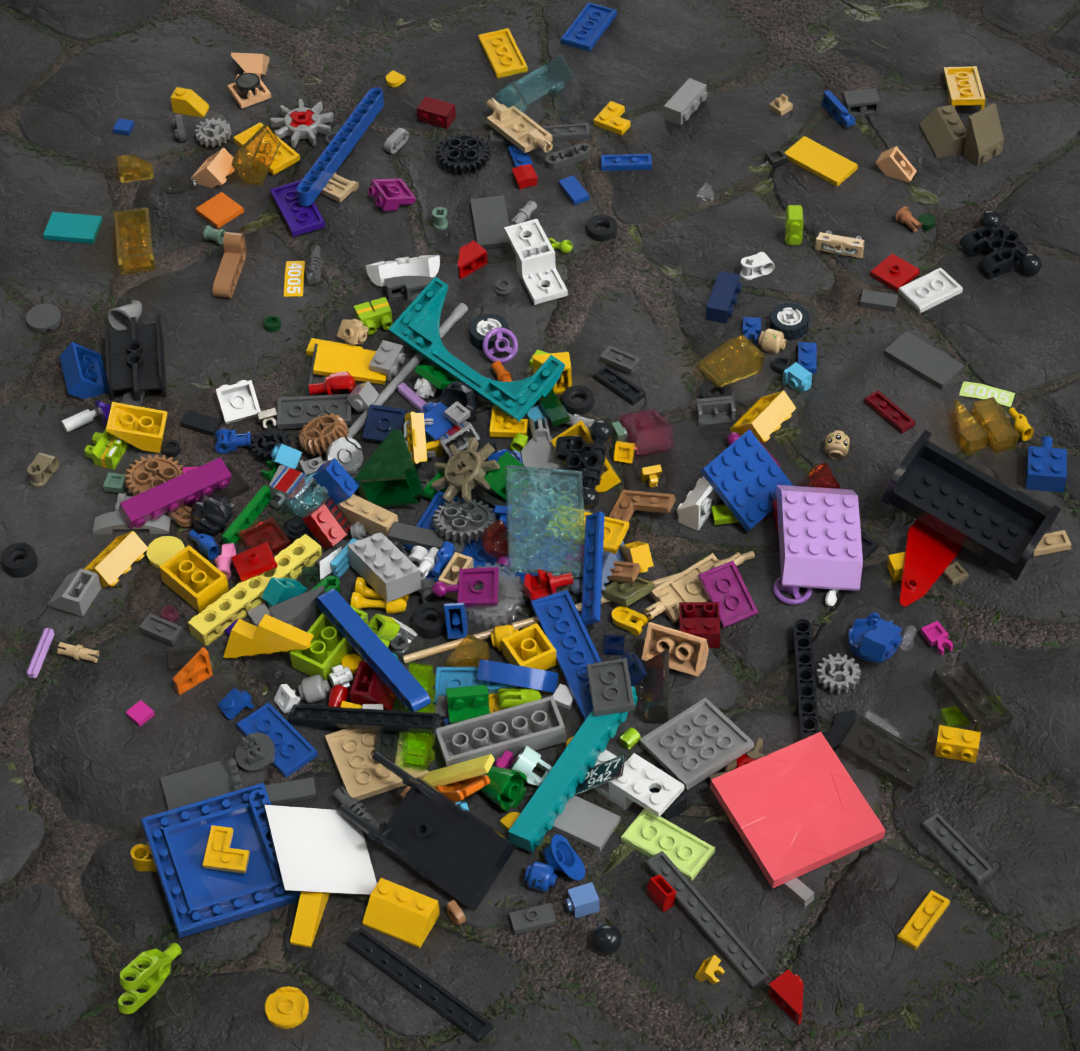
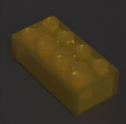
(134, 240)

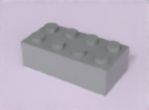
(384, 567)

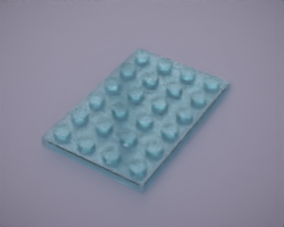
(545, 520)

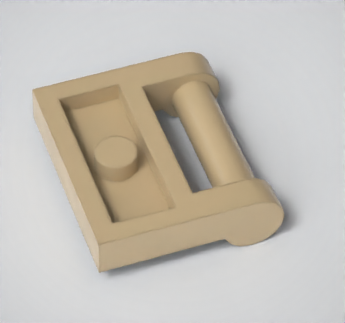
(339, 188)

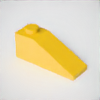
(308, 917)

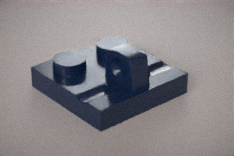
(381, 422)

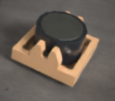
(248, 90)

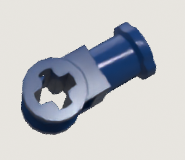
(231, 440)

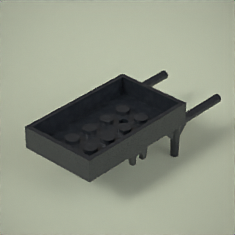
(454, 852)

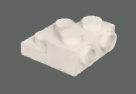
(238, 401)

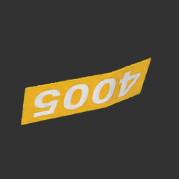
(294, 278)

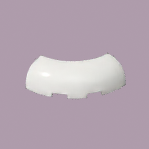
(418, 266)

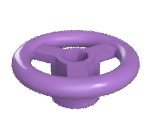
(498, 331)
(777, 587)

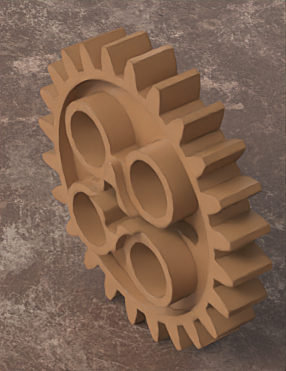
(151, 473)

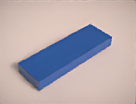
(626, 162)

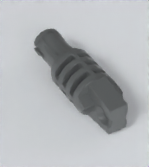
(314, 265)
(355, 806)

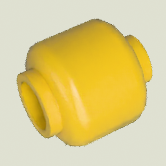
(500, 632)

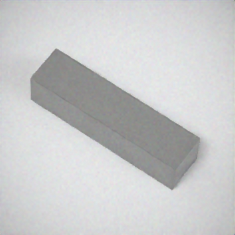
(798, 891)

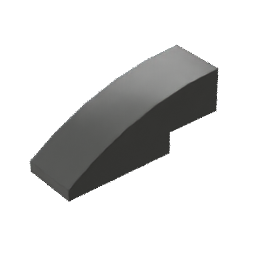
(405, 286)

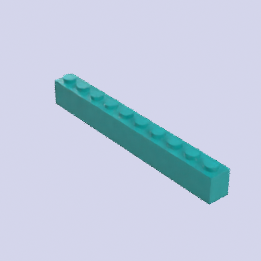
(564, 778)

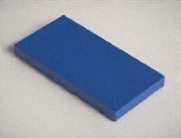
(588, 26)
(291, 748)

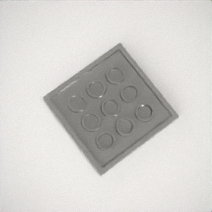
(696, 743)

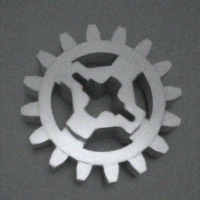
(213, 132)
(838, 673)

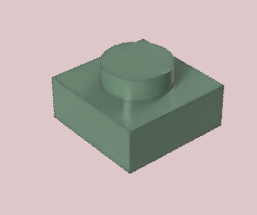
(619, 433)
(114, 483)

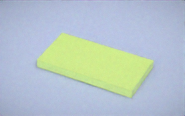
(655, 834)

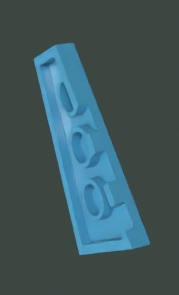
(462, 677)

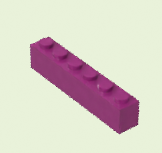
(175, 493)

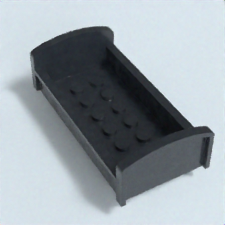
(968, 506)

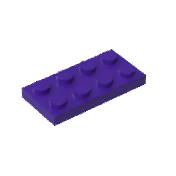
(297, 217)

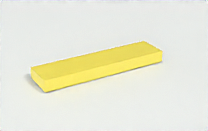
(460, 771)

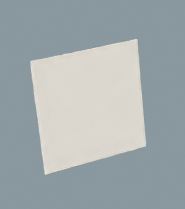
(320, 851)

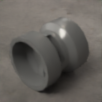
(426, 591)

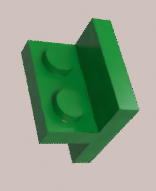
(467, 702)

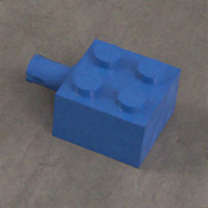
(1046, 467)

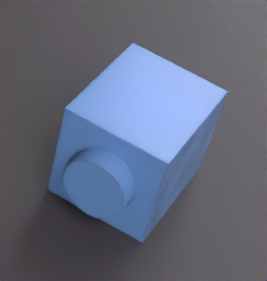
(582, 900)

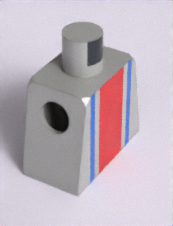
(458, 436)
(283, 483)

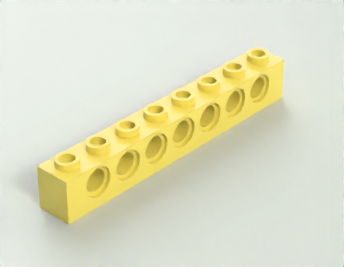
(247, 594)

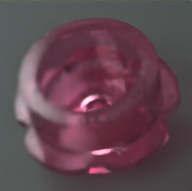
(170, 614)

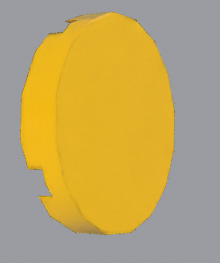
(286, 1007)

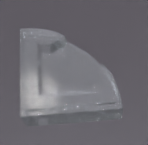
(706, 193)

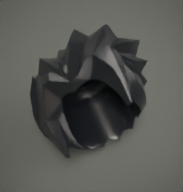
(463, 394)
(211, 513)

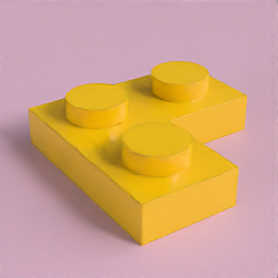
(610, 119)
(503, 426)
(220, 855)

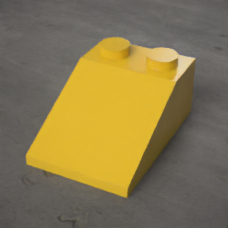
(137, 426)

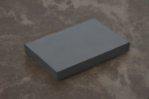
(610, 687)

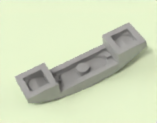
(113, 520)

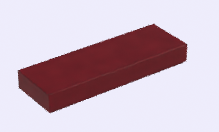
(889, 412)

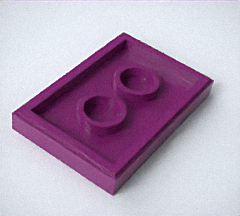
(727, 587)

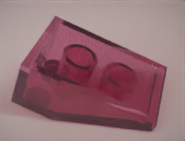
(648, 431)

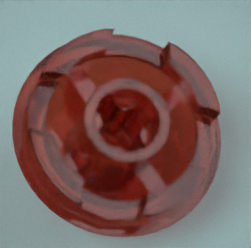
(822, 477)

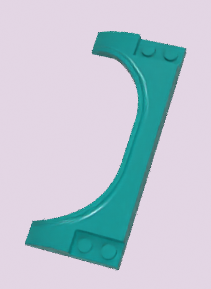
(420, 331)

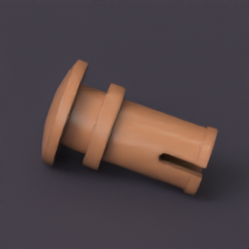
(906, 217)

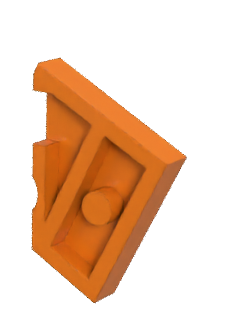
(193, 672)

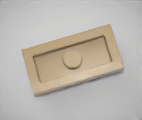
(1053, 543)

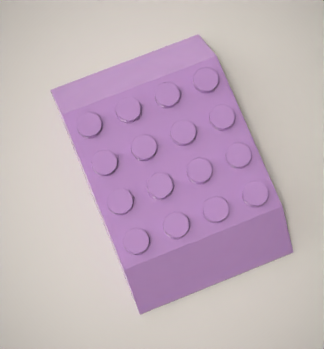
(819, 537)

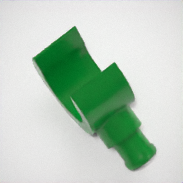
(269, 474)

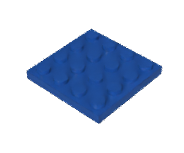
(746, 479)

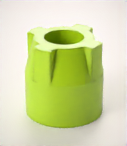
(519, 442)
(629, 738)

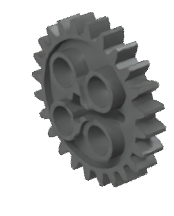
(462, 520)

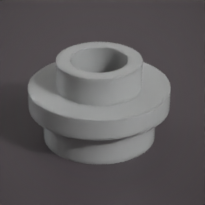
(357, 531)

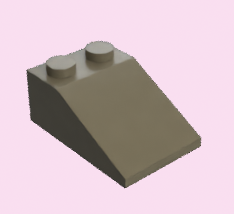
(983, 136)

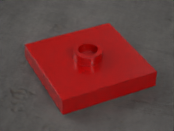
(894, 272)
(254, 561)

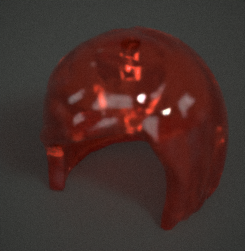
(495, 540)

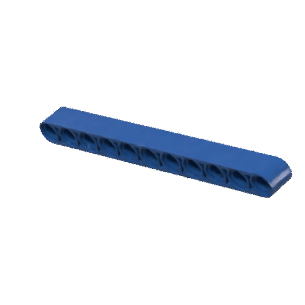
(340, 147)

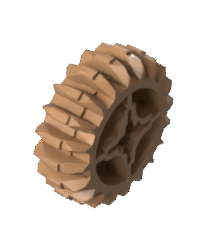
(321, 432)

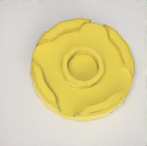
(163, 549)

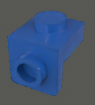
(235, 702)

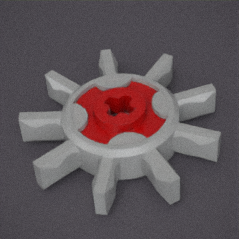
(302, 123)

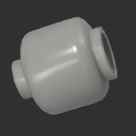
(314, 689)

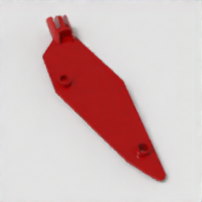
(924, 561)

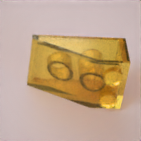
(256, 156)
(733, 361)

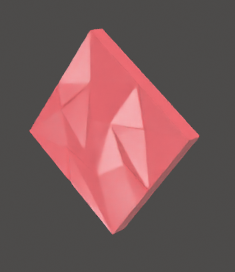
(797, 809)

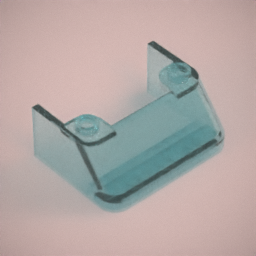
(536, 84)

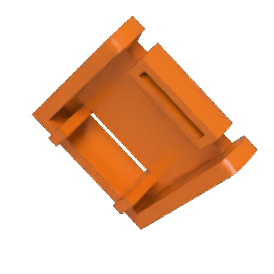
(462, 789)

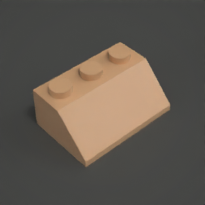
(686, 651)

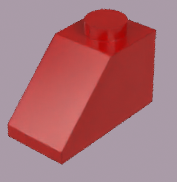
(471, 258)
(788, 994)

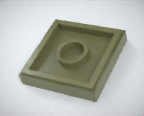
(627, 592)

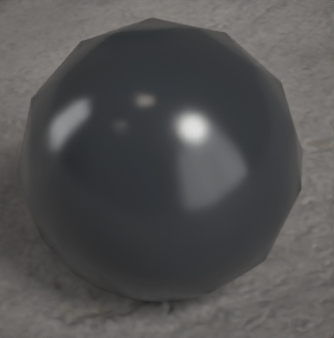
(606, 938)

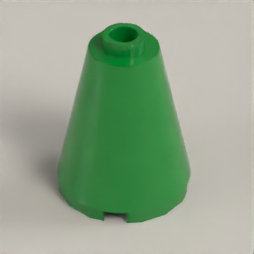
(505, 787)

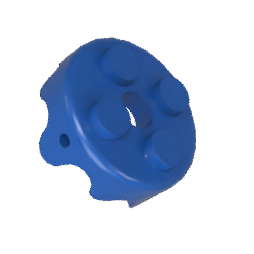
(858, 631)

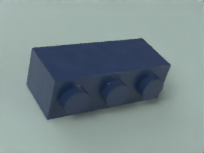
(723, 297)

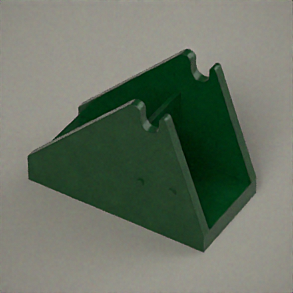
(390, 474)

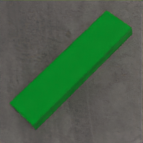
(248, 515)

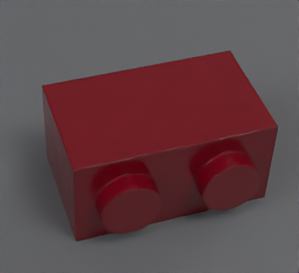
(436, 112)

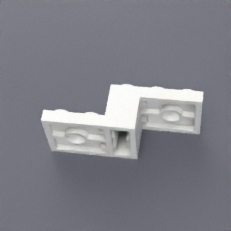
(536, 261)
(636, 782)

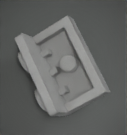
(388, 359)

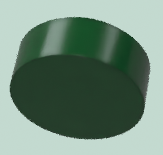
(927, 220)
(272, 323)

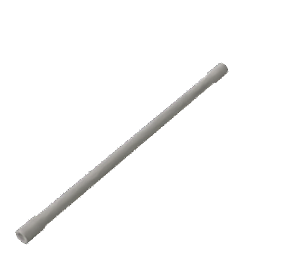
(455, 316)

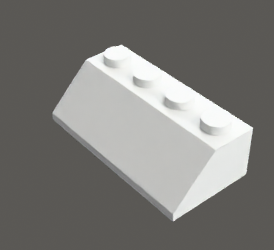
(698, 505)

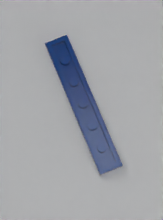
(592, 568)

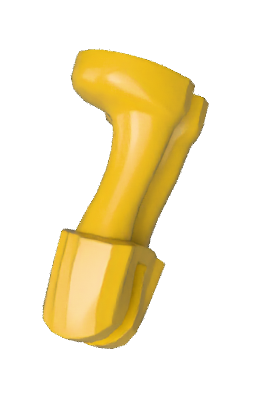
(362, 599)

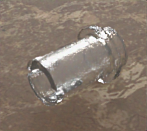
(908, 638)

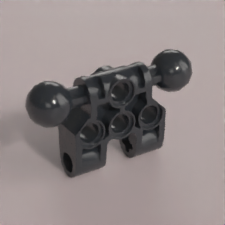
(1001, 247)
(586, 458)

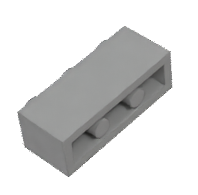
(685, 101)

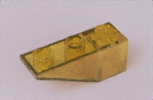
(969, 433)

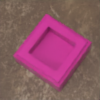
(140, 713)

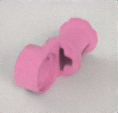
(224, 560)

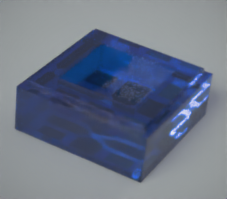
(614, 644)

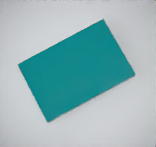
(73, 227)

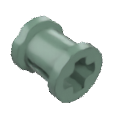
(440, 221)
(213, 234)

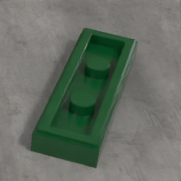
(553, 409)

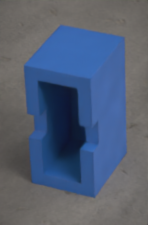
(335, 480)
(881, 641)

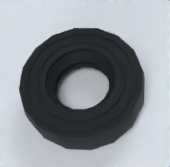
(603, 235)
(709, 385)
(578, 408)

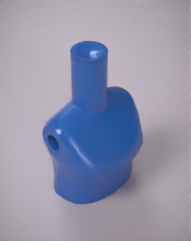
(206, 544)
(443, 557)

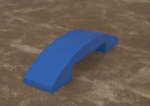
(517, 675)

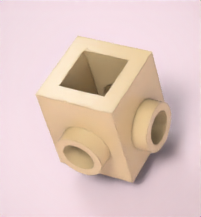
(353, 331)

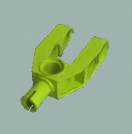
(150, 976)

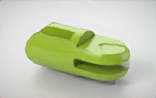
(514, 697)

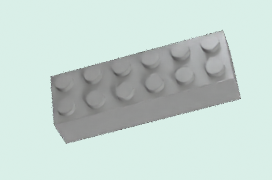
(529, 724)

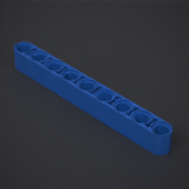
(373, 651)

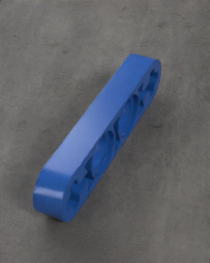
(263, 828)

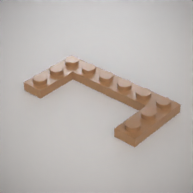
(623, 510)

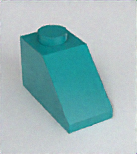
(282, 589)

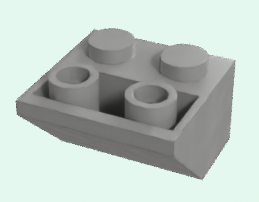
(76, 592)

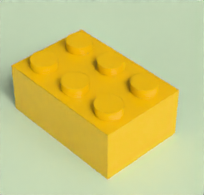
(194, 578)

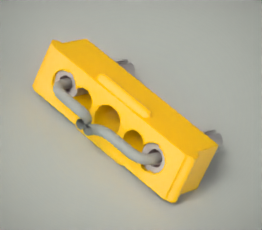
(416, 441)

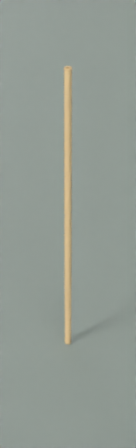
(521, 624)

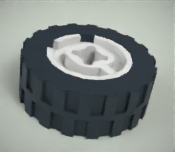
(791, 320)
(482, 325)

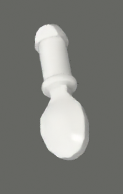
(831, 597)

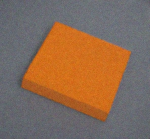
(219, 210)

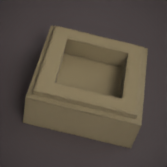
(955, 574)

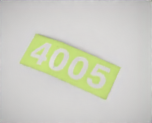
(983, 392)

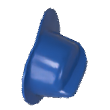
(564, 858)

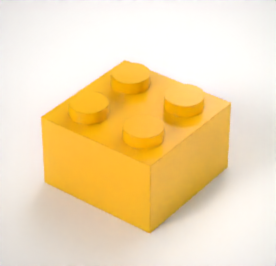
(529, 649)

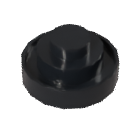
(295, 528)

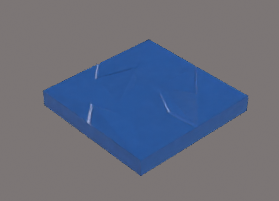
(211, 897)

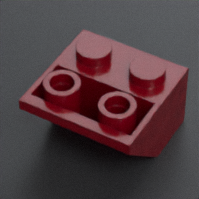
(701, 620)
(370, 688)

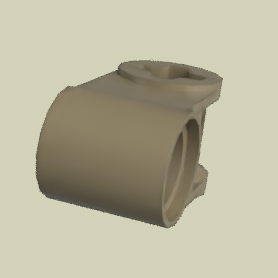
(42, 469)

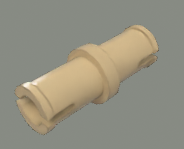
(78, 652)

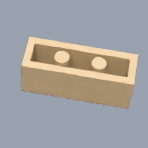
(368, 514)

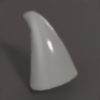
(120, 316)

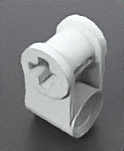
(757, 265)

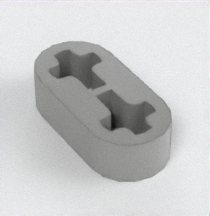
(396, 140)

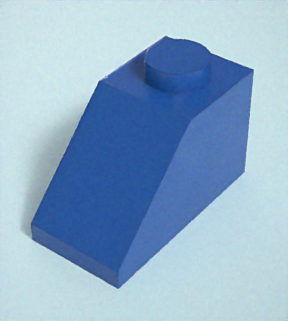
(456, 620)

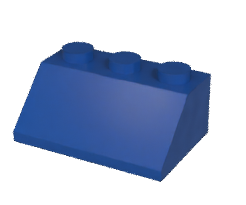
(84, 372)

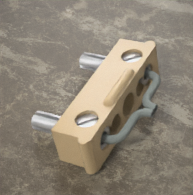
(840, 245)

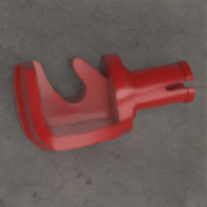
(335, 383)
(544, 584)

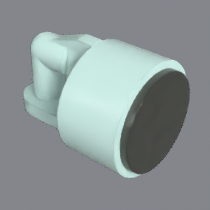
(526, 761)

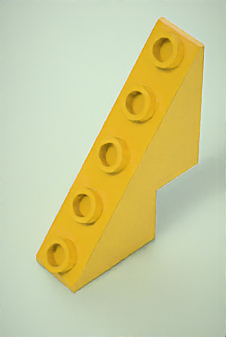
(267, 638)

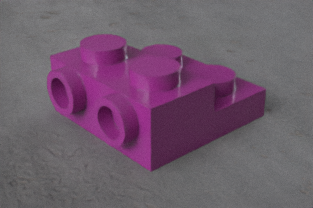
(390, 193)

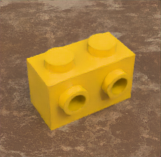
(957, 744)

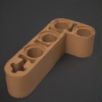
(230, 266)

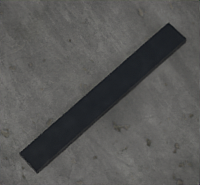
(364, 719)
(419, 985)

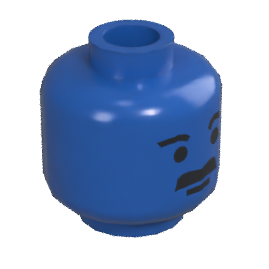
(540, 876)

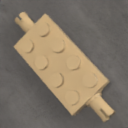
(518, 127)
(684, 588)

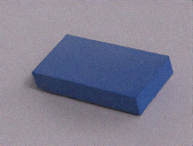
(573, 190)

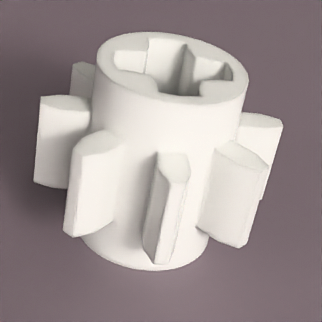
(425, 388)
(340, 676)

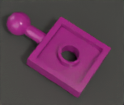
(467, 581)

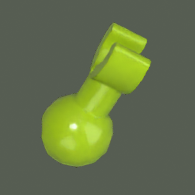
(565, 246)

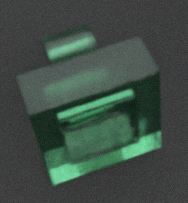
(310, 573)

